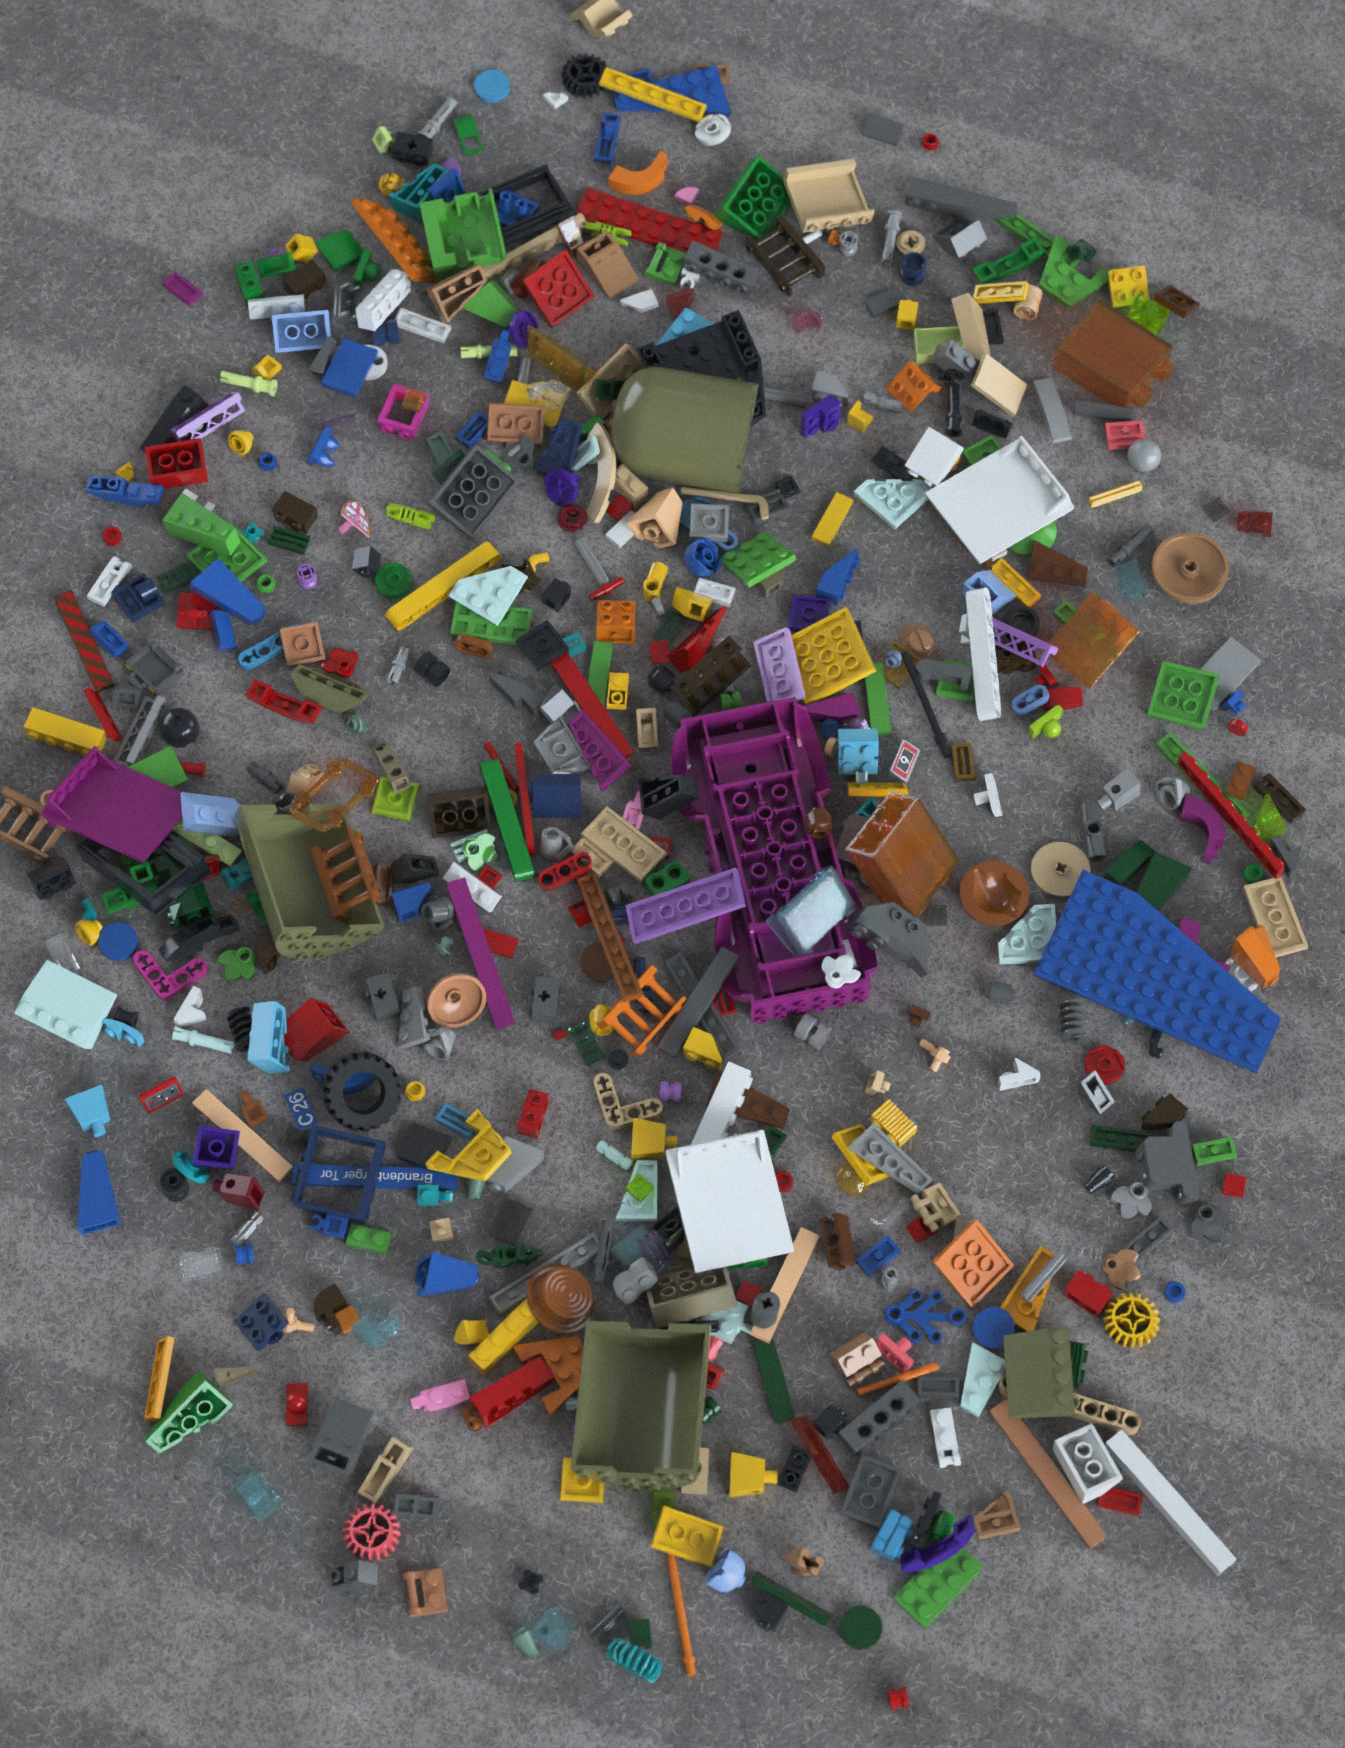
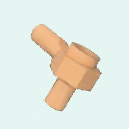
(941, 1054)
(296, 1324)

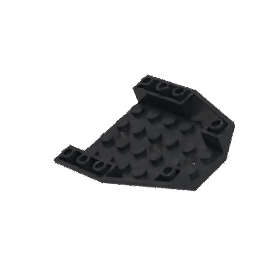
(723, 351)

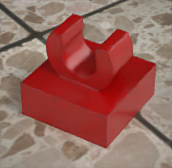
(1046, 677)

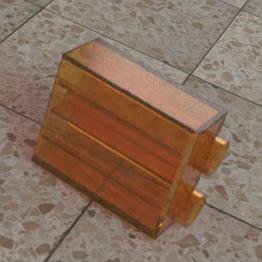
(1114, 357)
(903, 853)

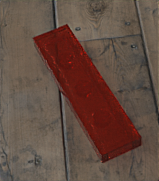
(820, 1454)

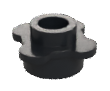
(527, 1576)

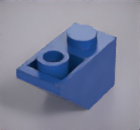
(410, 901)

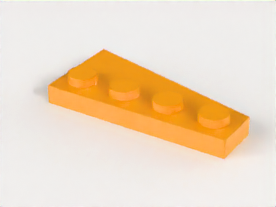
(1027, 1313)

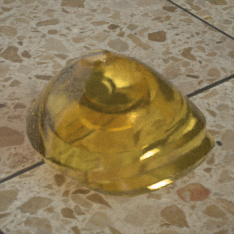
(850, 1181)

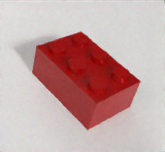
(177, 463)

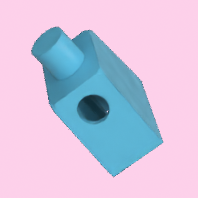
(90, 1109)

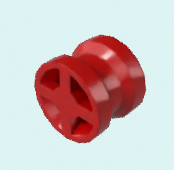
(898, 1698)

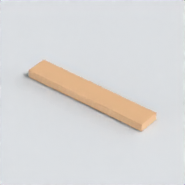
(249, 1141)
(789, 1277)

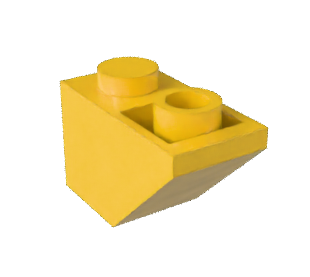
(691, 604)
(618, 691)
(702, 1047)

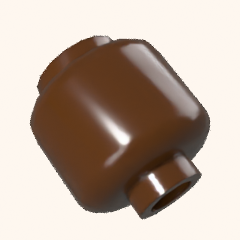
(818, 822)

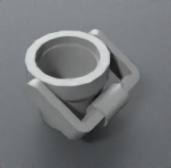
(1173, 793)
(552, 846)
(439, 1043)

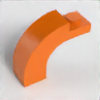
(639, 182)

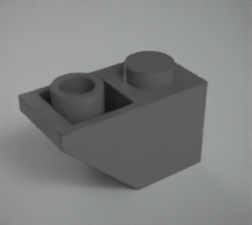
(354, 1575)

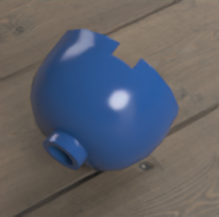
(702, 558)

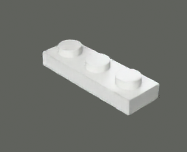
(270, 306)
(480, 892)

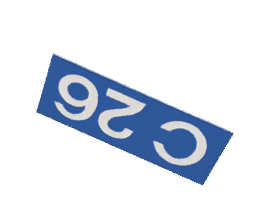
(301, 1109)

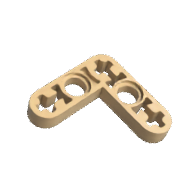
(622, 1112)

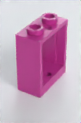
(402, 430)

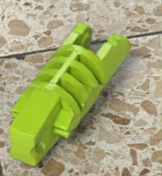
(598, 228)
(411, 516)

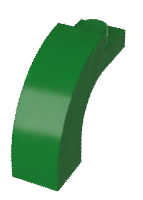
(118, 899)

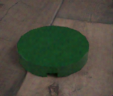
(860, 1627)

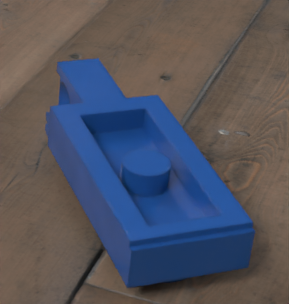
(498, 358)

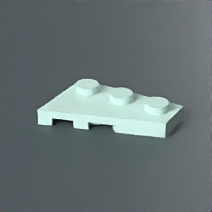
(646, 1210)
(981, 1379)

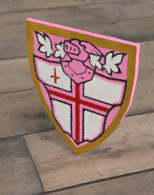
(355, 516)

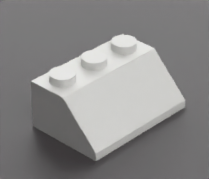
(1086, 1463)

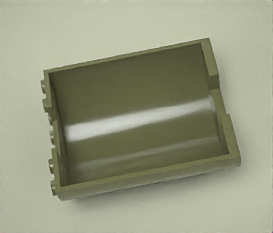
(291, 886)
(641, 1405)

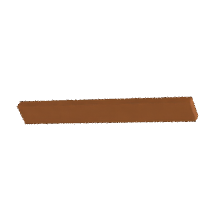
(609, 938)

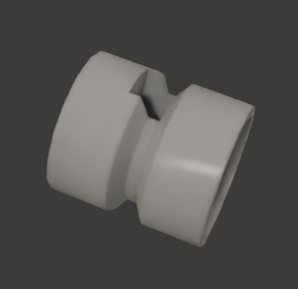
(806, 1028)

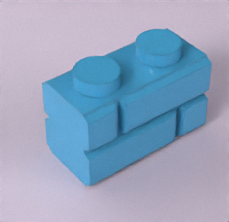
(892, 1535)

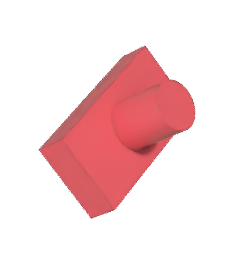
(895, 1352)

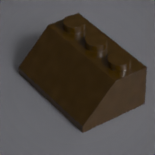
(459, 811)

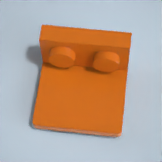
(912, 385)
(616, 621)

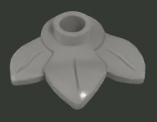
(1130, 1202)

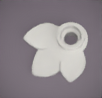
(839, 968)

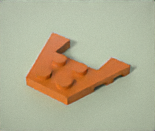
(563, 1359)

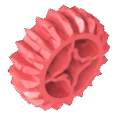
(379, 1532)

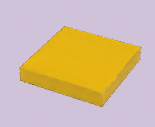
(577, 1488)

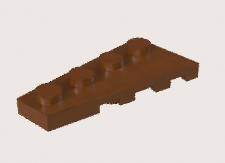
(757, 1107)

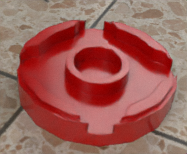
(1106, 1062)

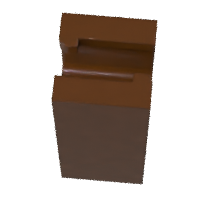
(837, 1251)

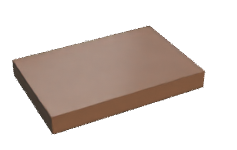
(513, 422)

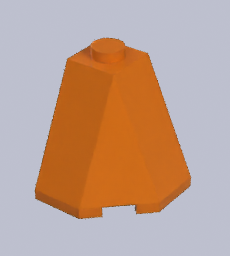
(1255, 956)

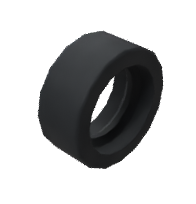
(1025, 612)

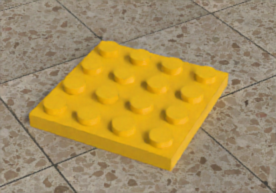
(831, 656)

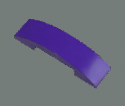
(940, 1551)

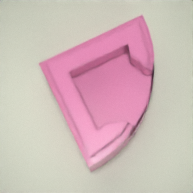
(687, 195)

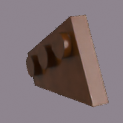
(1056, 568)

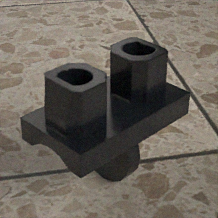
(889, 462)

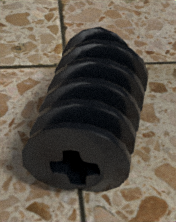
(240, 1027)

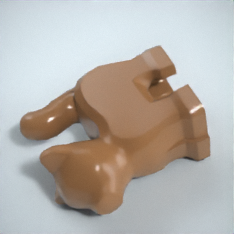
(803, 1562)

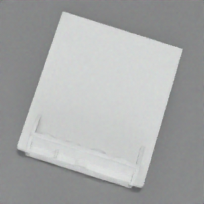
(1000, 500)
(729, 1201)

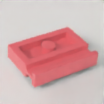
(1123, 434)

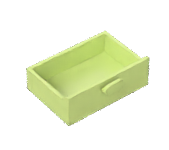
(928, 338)

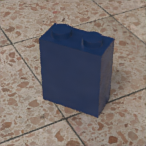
(556, 795)

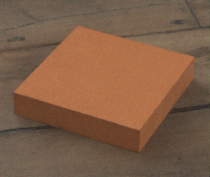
(302, 644)

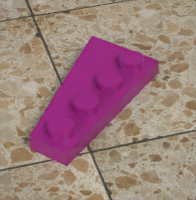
(602, 755)

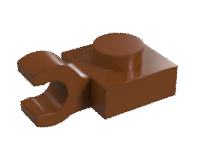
(253, 1111)

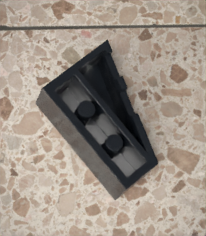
(666, 794)

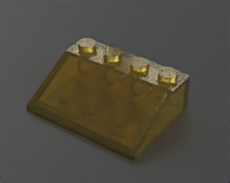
(558, 359)

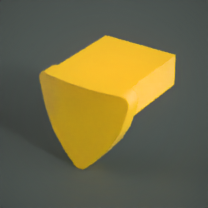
(267, 368)
(471, 1332)

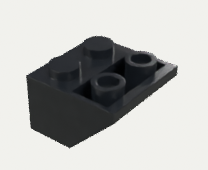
(51, 878)

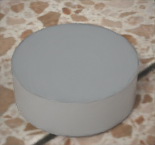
(658, 606)

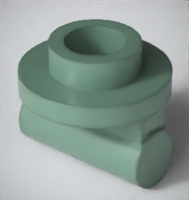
(356, 724)
(443, 947)

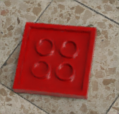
(558, 288)

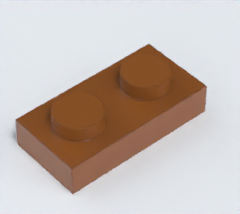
(1240, 780)

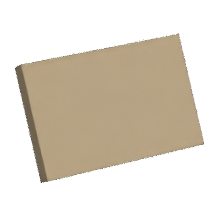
(999, 384)

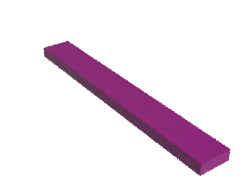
(480, 953)

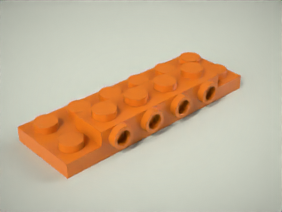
(397, 239)

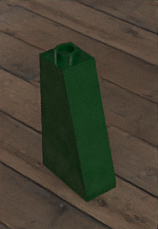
(1162, 880)

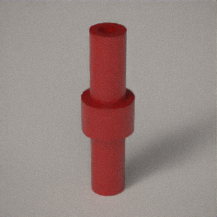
(606, 588)

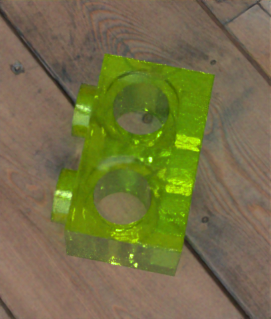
(1148, 314)

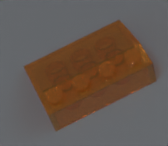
(1092, 639)

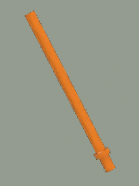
(688, 1659)

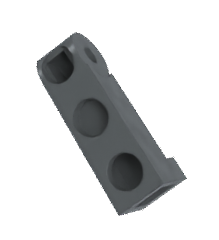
(944, 672)

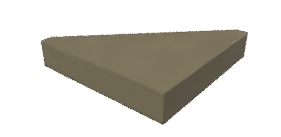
(226, 1376)

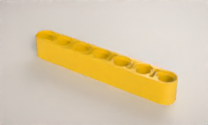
(440, 586)

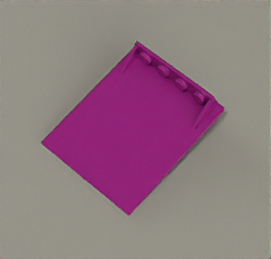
(114, 806)

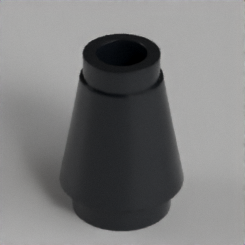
(1099, 1179)

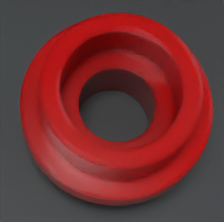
(930, 137)

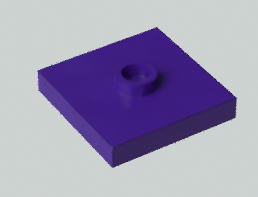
(807, 611)

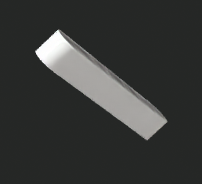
(983, 654)

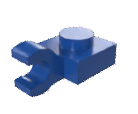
(609, 123)

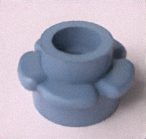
(892, 658)

